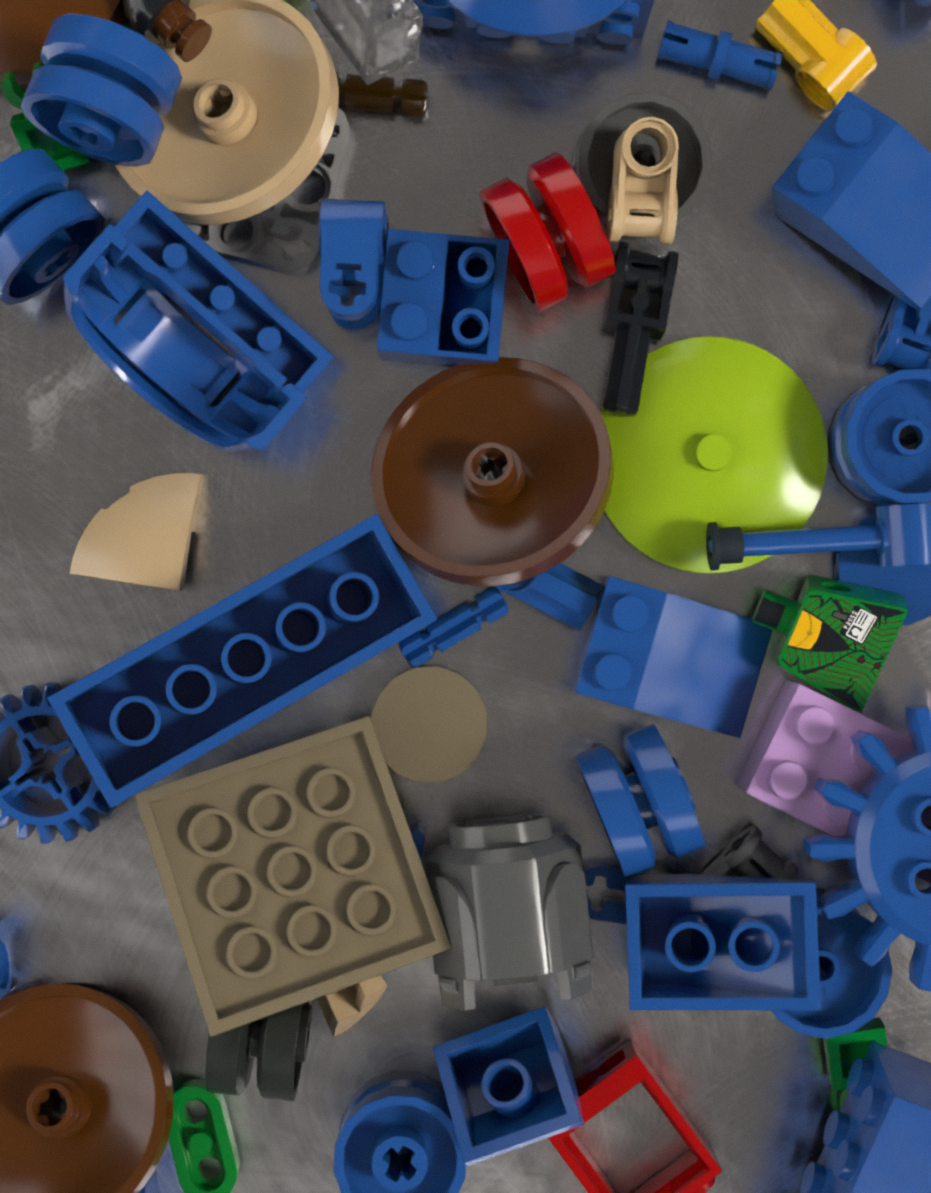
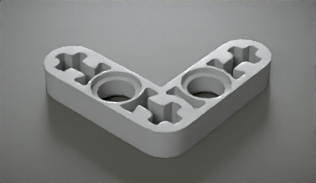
(289, 217)

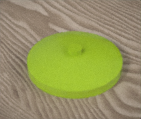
(714, 440)

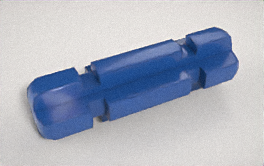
(454, 626)

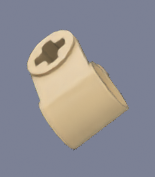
(644, 188)

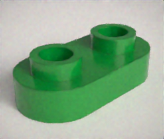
(203, 1137)

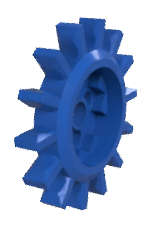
(885, 846)

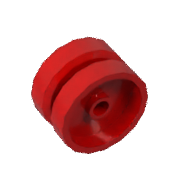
(549, 231)

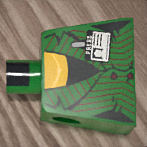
(834, 635)

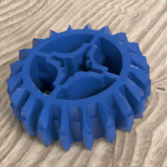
(61, 783)

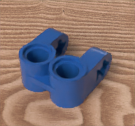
(352, 255)

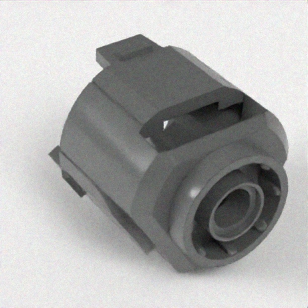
(510, 907)

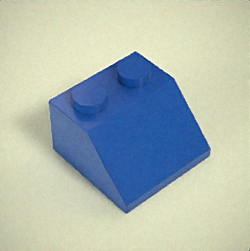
(508, 1085)

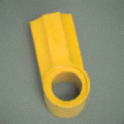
(824, 58)

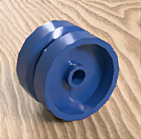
(102, 90)
(40, 225)
(867, 443)
(641, 800)
(848, 986)
(395, 1113)

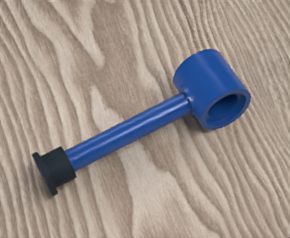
(899, 537)

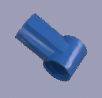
(558, 593)

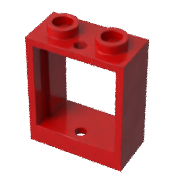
(606, 1083)

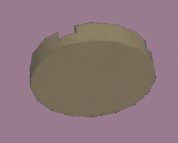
(430, 723)

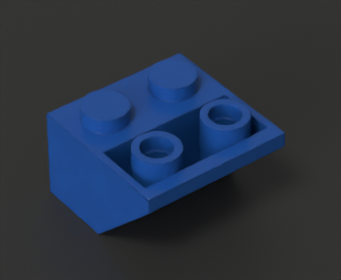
(442, 298)

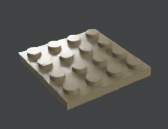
(291, 875)

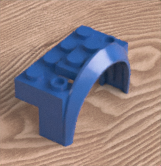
(547, 19)
(168, 356)

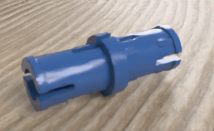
(719, 55)

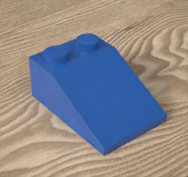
(864, 197)
(671, 657)
(722, 943)

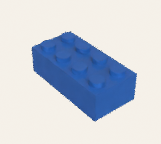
(881, 1131)

